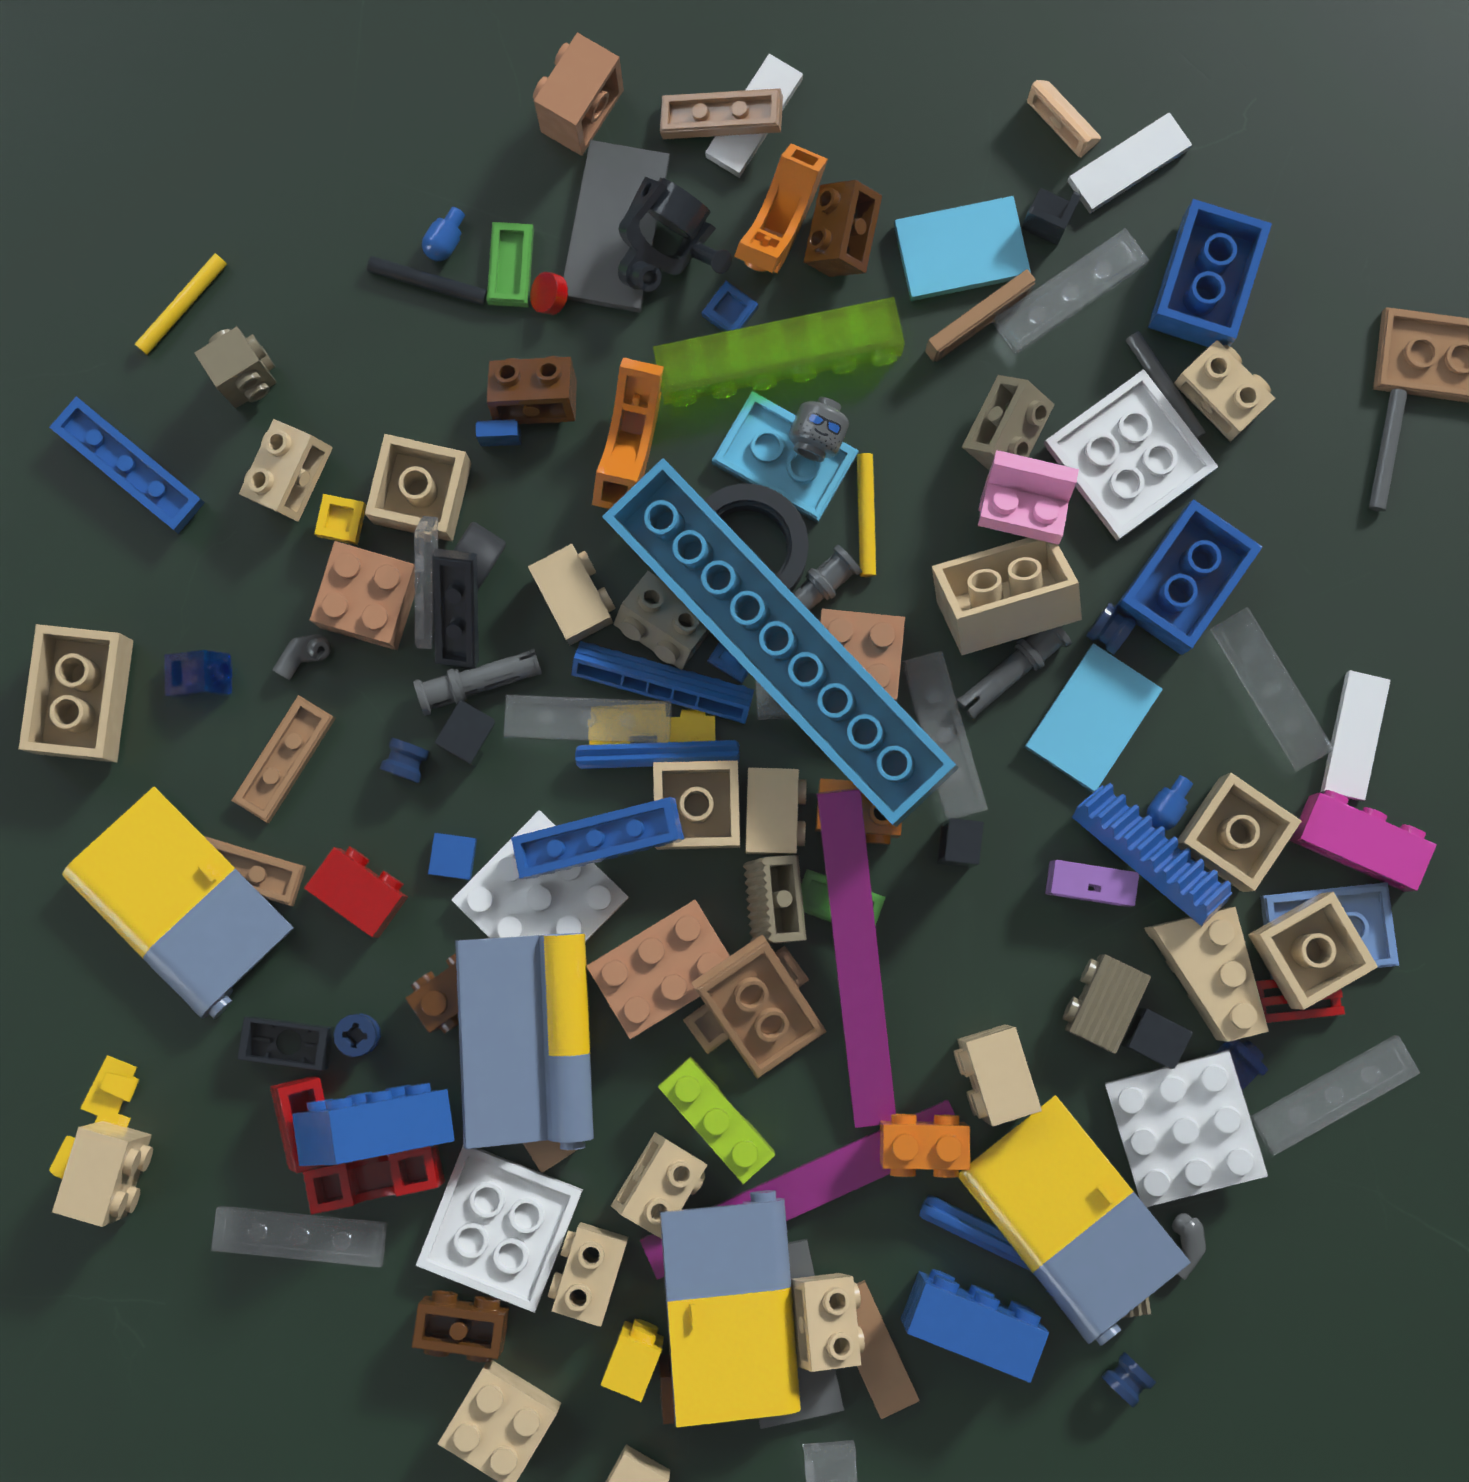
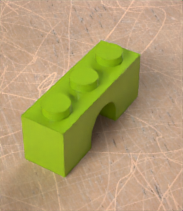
(716, 1120)

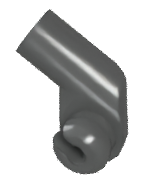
(302, 650)
(1192, 1240)

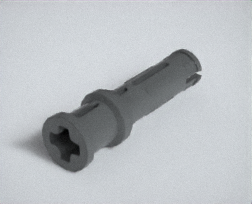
(827, 578)
(1028, 655)
(460, 685)

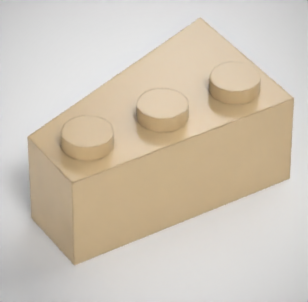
(1214, 972)

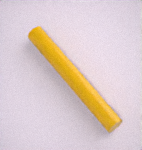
(181, 304)
(866, 514)

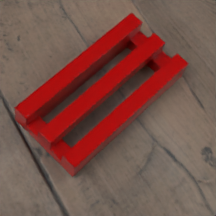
(1335, 1009)

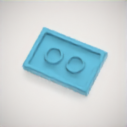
(961, 248)
(762, 454)
(1093, 718)

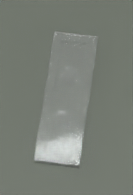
(425, 544)

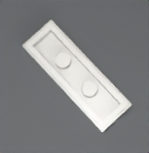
(736, 151)
(1129, 162)
(1355, 735)

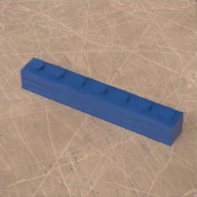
(662, 682)

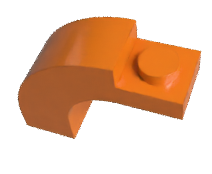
(783, 210)
(630, 431)

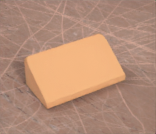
(1062, 117)

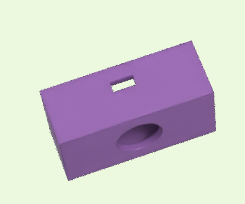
(1109, 884)

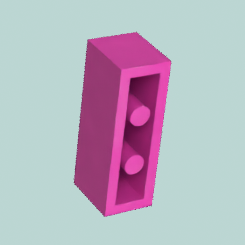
(1364, 840)

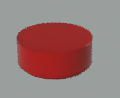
(549, 293)

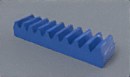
(127, 464)
(597, 838)
(1152, 854)

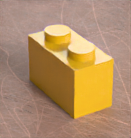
(633, 1359)

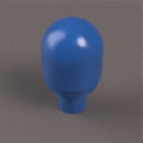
(443, 236)
(1170, 804)

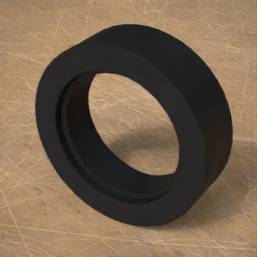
(780, 510)

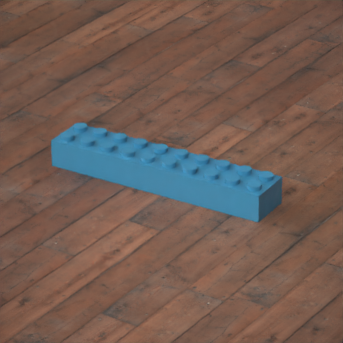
(780, 643)

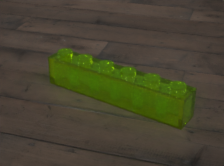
(780, 351)

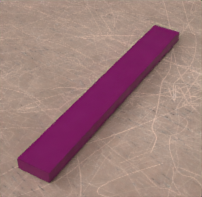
(856, 956)
(814, 1181)

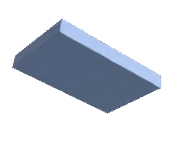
(1366, 907)

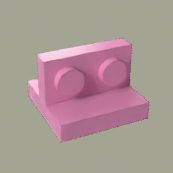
(1027, 497)

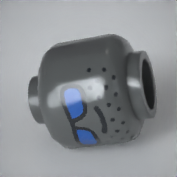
(818, 429)

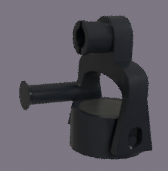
(680, 214)

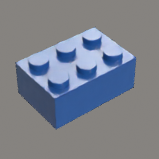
(1209, 275)
(1188, 577)
(372, 1125)
(975, 1324)

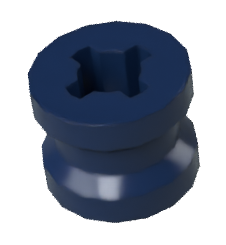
(1111, 628)
(405, 760)
(366, 1035)
(1128, 1379)

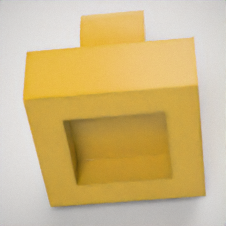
(340, 519)

